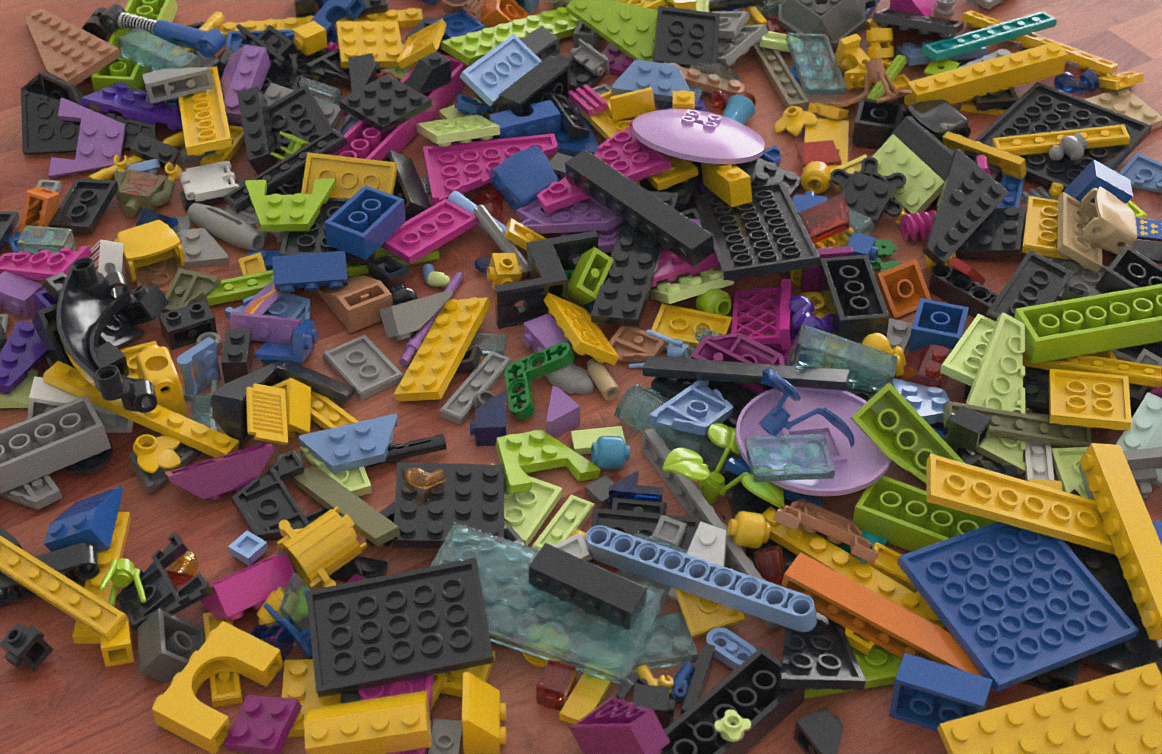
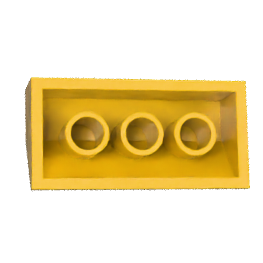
(370, 726)

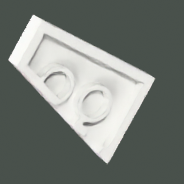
(707, 544)

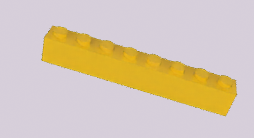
(989, 75)
(1128, 528)

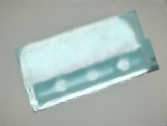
(635, 410)

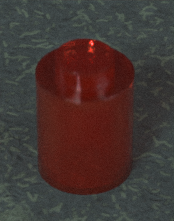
(771, 564)

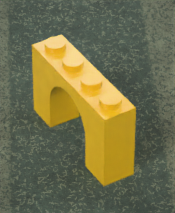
(224, 651)

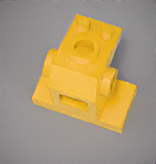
(854, 64)

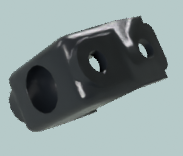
(938, 118)

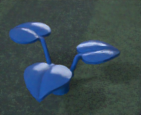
(778, 417)

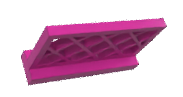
(780, 315)

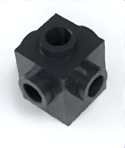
(25, 647)

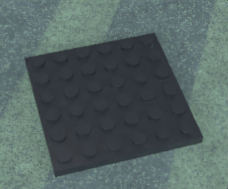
(1052, 110)

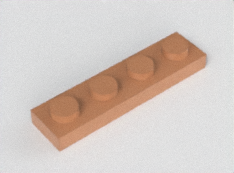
(709, 82)

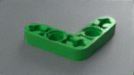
(525, 368)

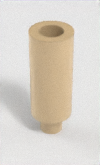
(603, 380)

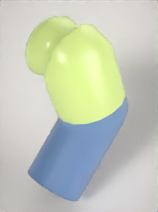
(434, 278)

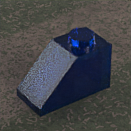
(490, 421)

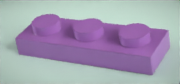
(266, 327)

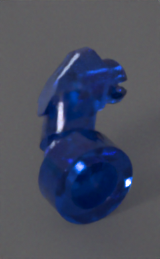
(1068, 83)

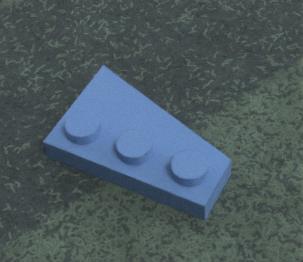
(1143, 173)

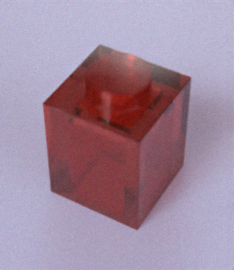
(556, 684)

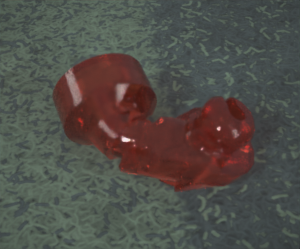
(719, 99)

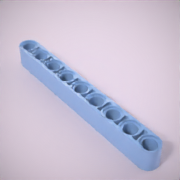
(658, 564)

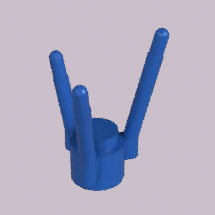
(302, 639)

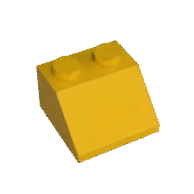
(482, 717)

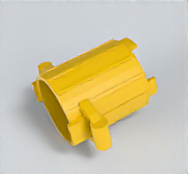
(321, 547)

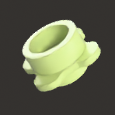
(726, 728)

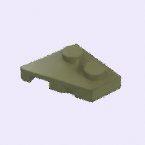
(189, 288)

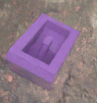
(562, 413)

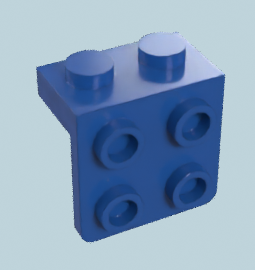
(303, 344)

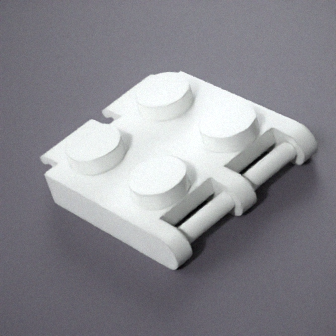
(208, 181)

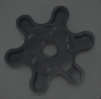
(869, 167)

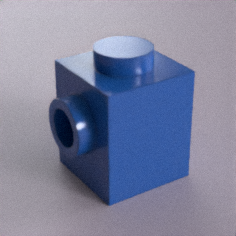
(863, 245)

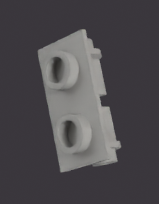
(597, 62)

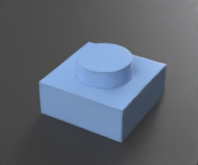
(248, 548)

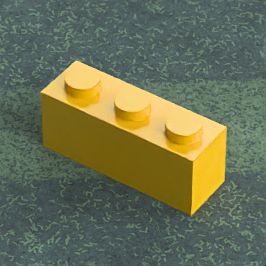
(727, 182)

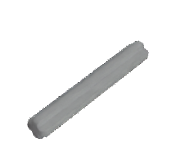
(498, 236)

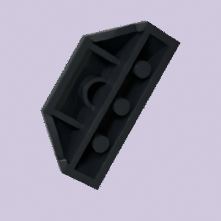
(53, 88)

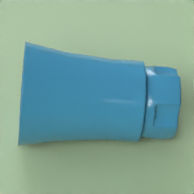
(739, 109)

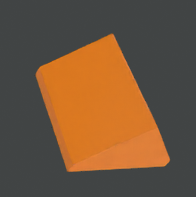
(902, 288)

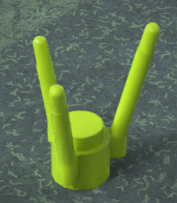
(121, 574)

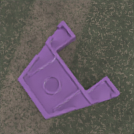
(97, 142)

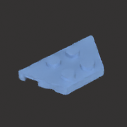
(645, 74)
(285, 306)
(924, 399)
(693, 410)
(352, 444)

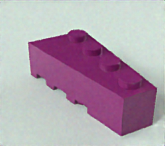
(620, 729)

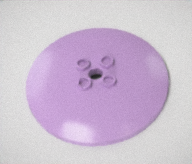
(698, 136)
(854, 466)

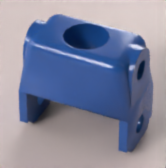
(523, 177)

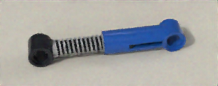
(206, 42)

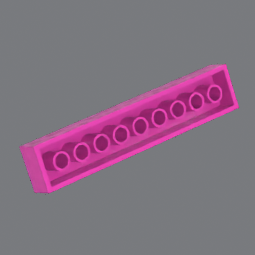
(371, 144)

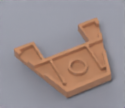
(834, 526)

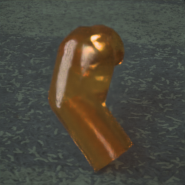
(423, 479)

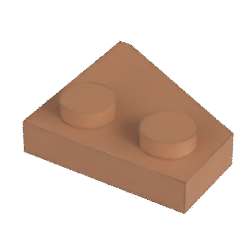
(635, 344)

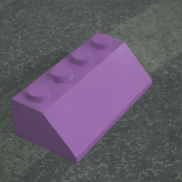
(243, 71)

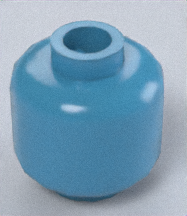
(610, 452)

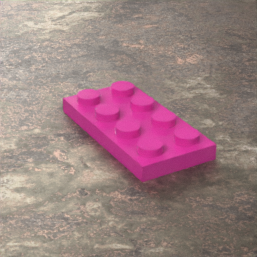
(429, 231)

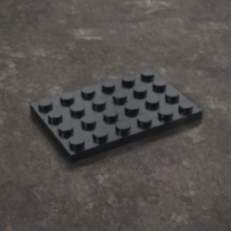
(398, 627)

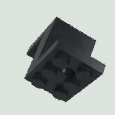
(546, 267)

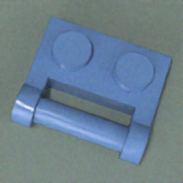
(205, 366)

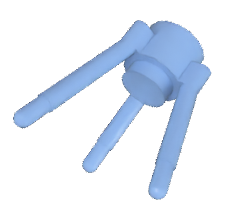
(674, 349)

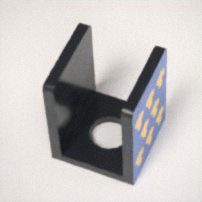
(1149, 230)

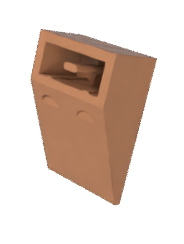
(358, 302)

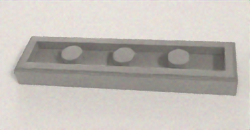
(484, 377)

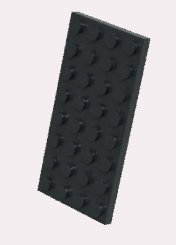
(757, 235)

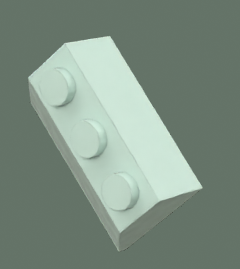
(1145, 429)

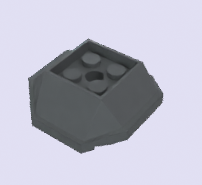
(828, 17)

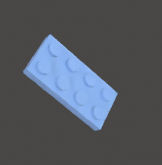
(499, 69)

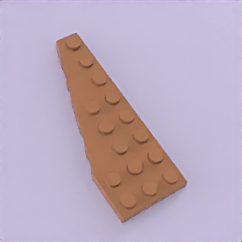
(67, 49)

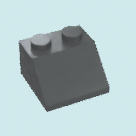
(167, 645)

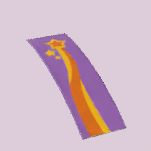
(263, 300)

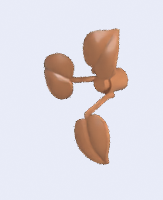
(877, 73)

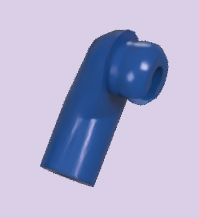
(681, 681)

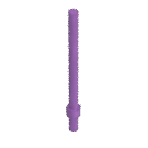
(414, 344)

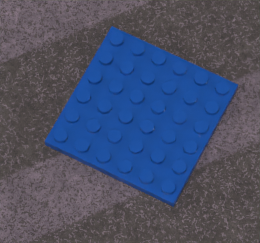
(1016, 601)

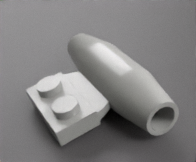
(228, 225)

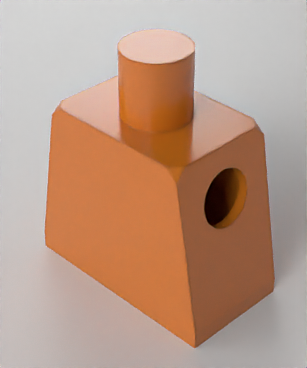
(39, 206)

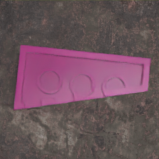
(41, 264)

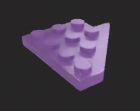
(579, 217)

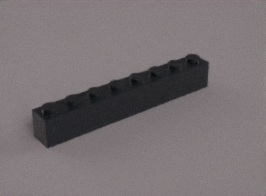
(639, 208)

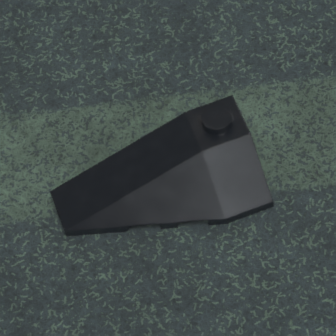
(229, 401)

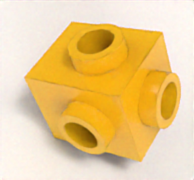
(503, 269)

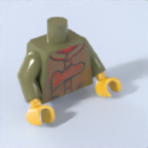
(143, 189)

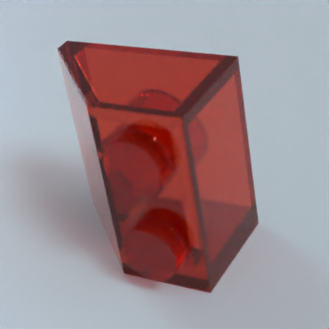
(924, 366)

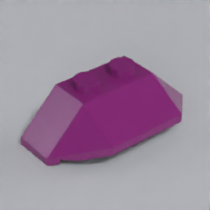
(738, 348)
(222, 474)

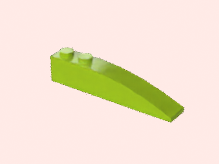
(901, 431)

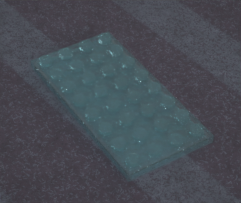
(540, 621)

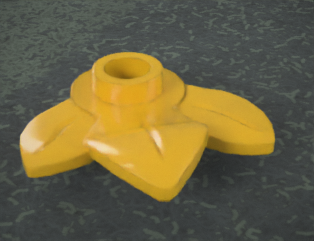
(794, 119)
(156, 452)

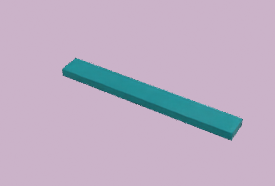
(989, 36)

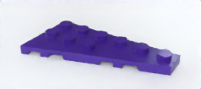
(134, 105)

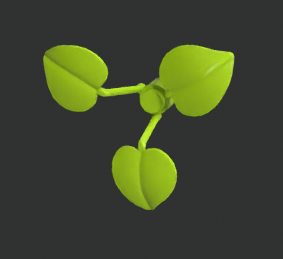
(691, 466)

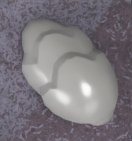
(571, 379)

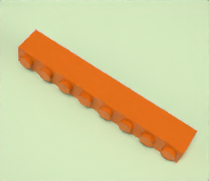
(874, 615)

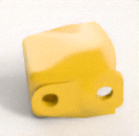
(149, 245)
(157, 367)

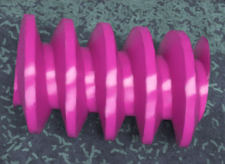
(916, 225)

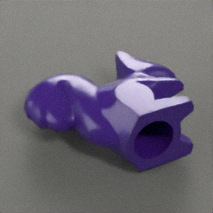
(803, 314)

